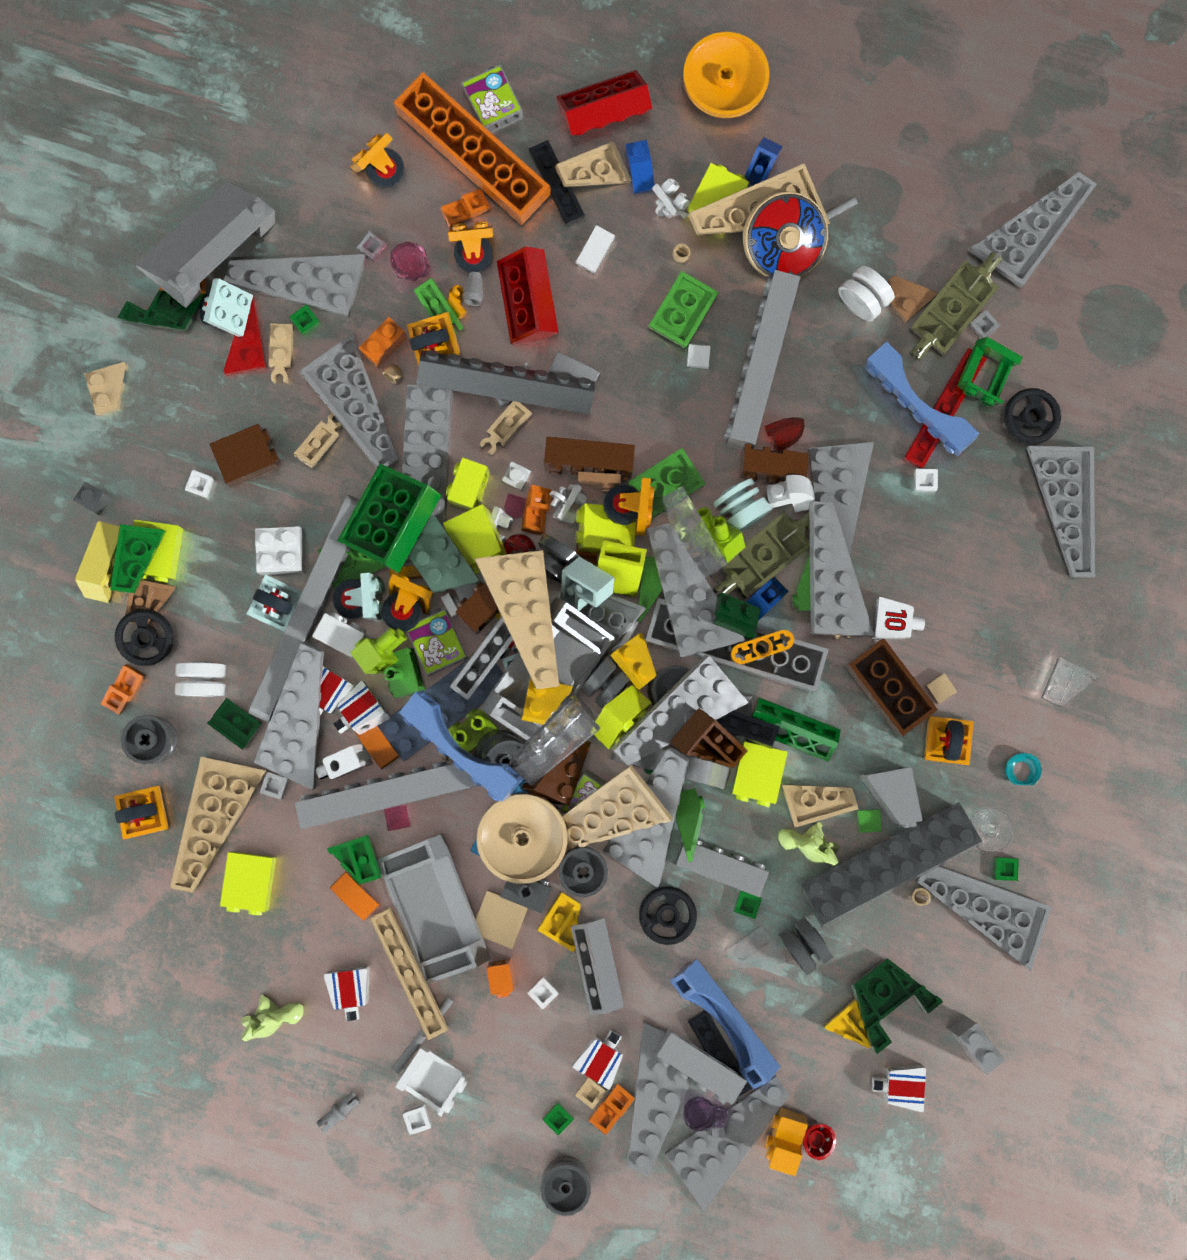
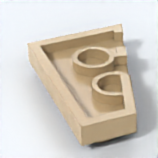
(594, 167)
(817, 803)

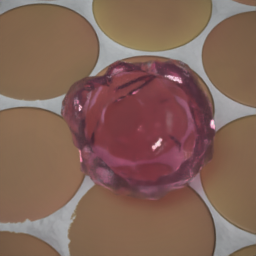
(409, 261)

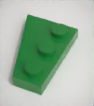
(133, 556)

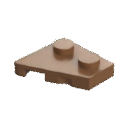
(909, 297)
(600, 481)
(149, 596)

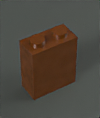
(245, 455)

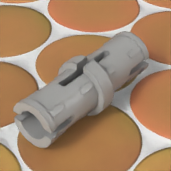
(338, 1112)

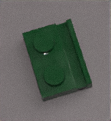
(736, 615)
(235, 723)

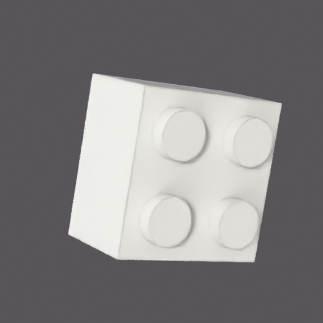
(280, 551)
(337, 634)

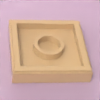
(500, 919)

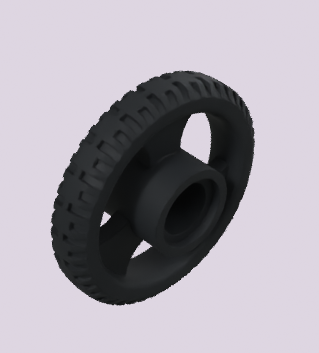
(1034, 397)
(128, 649)
(682, 929)

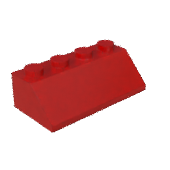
(604, 103)
(527, 295)

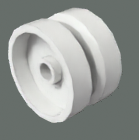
(866, 293)
(200, 679)

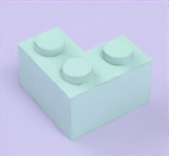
(585, 584)

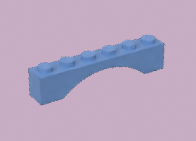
(952, 431)
(426, 717)
(753, 1057)

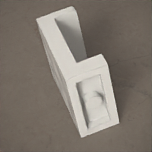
(433, 1080)

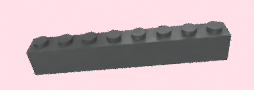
(505, 382)

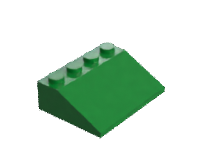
(389, 517)

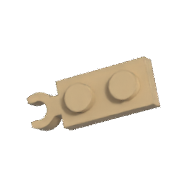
(280, 350)
(506, 426)
(318, 442)

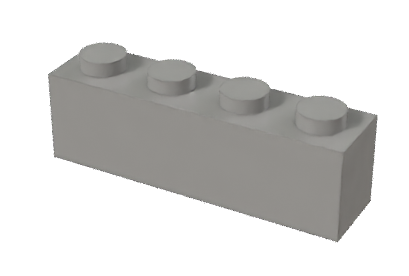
(482, 659)
(725, 869)
(597, 966)
(700, 1067)

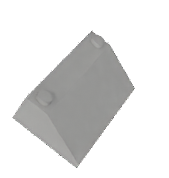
(205, 241)
(578, 649)
(433, 909)

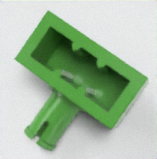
(405, 674)

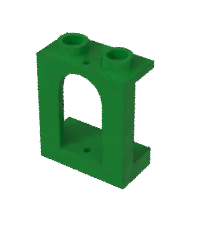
(1006, 360)

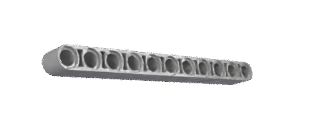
(305, 615)

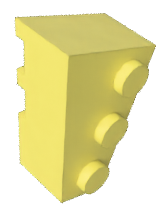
(98, 563)

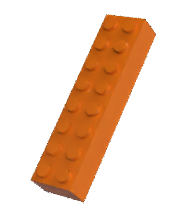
(472, 148)

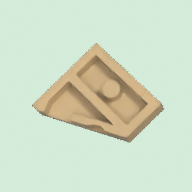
(106, 387)

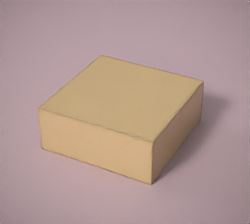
(940, 688)
(590, 1092)

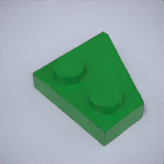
(358, 859)

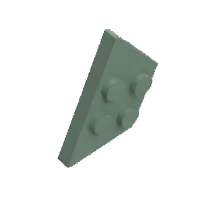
(440, 559)

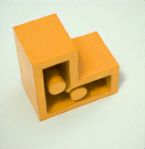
(785, 1142)

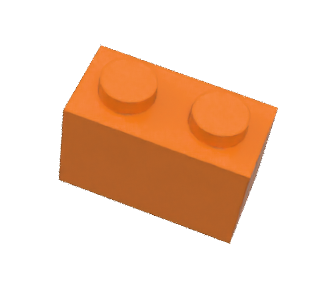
(383, 342)
(501, 977)

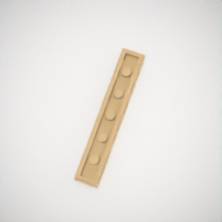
(409, 973)

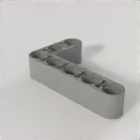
(697, 770)

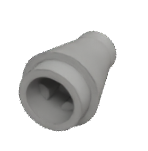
(473, 290)

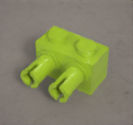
(727, 538)
(377, 654)
(472, 729)

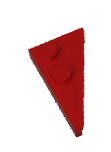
(247, 350)

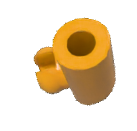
(454, 299)

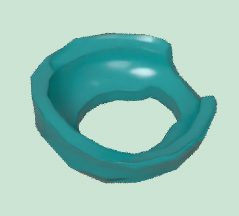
(1034, 765)

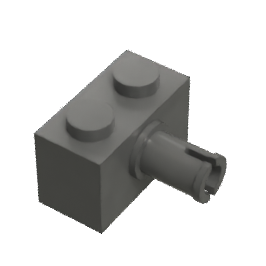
(529, 895)

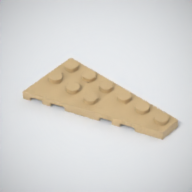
(732, 211)
(523, 601)
(214, 808)
(614, 811)

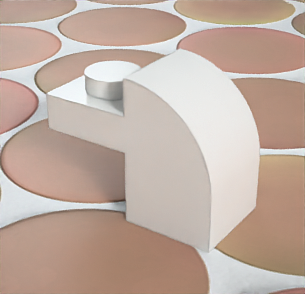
(794, 490)

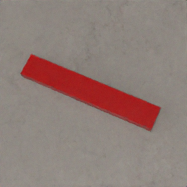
(948, 404)

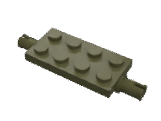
(955, 307)
(765, 555)

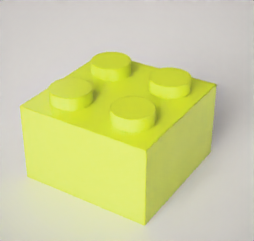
(468, 485)
(621, 715)

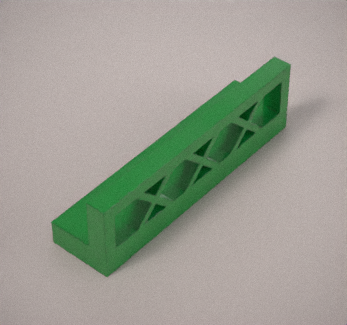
(799, 725)

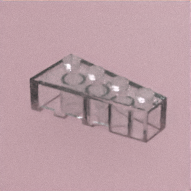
(693, 542)
(555, 740)

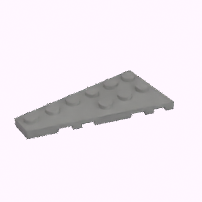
(840, 478)
(1068, 492)
(701, 687)

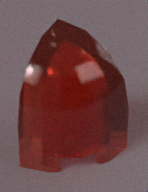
(785, 432)

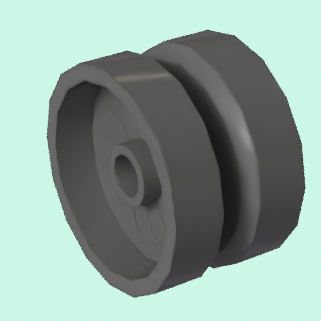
(557, 556)
(607, 681)
(664, 681)
(162, 739)
(498, 747)
(579, 884)
(807, 944)
(553, 1191)

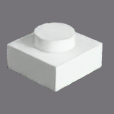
(516, 476)
(450, 604)

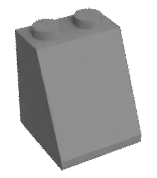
(895, 794)

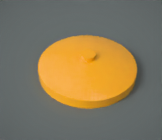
(726, 74)

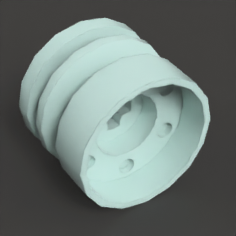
(742, 505)

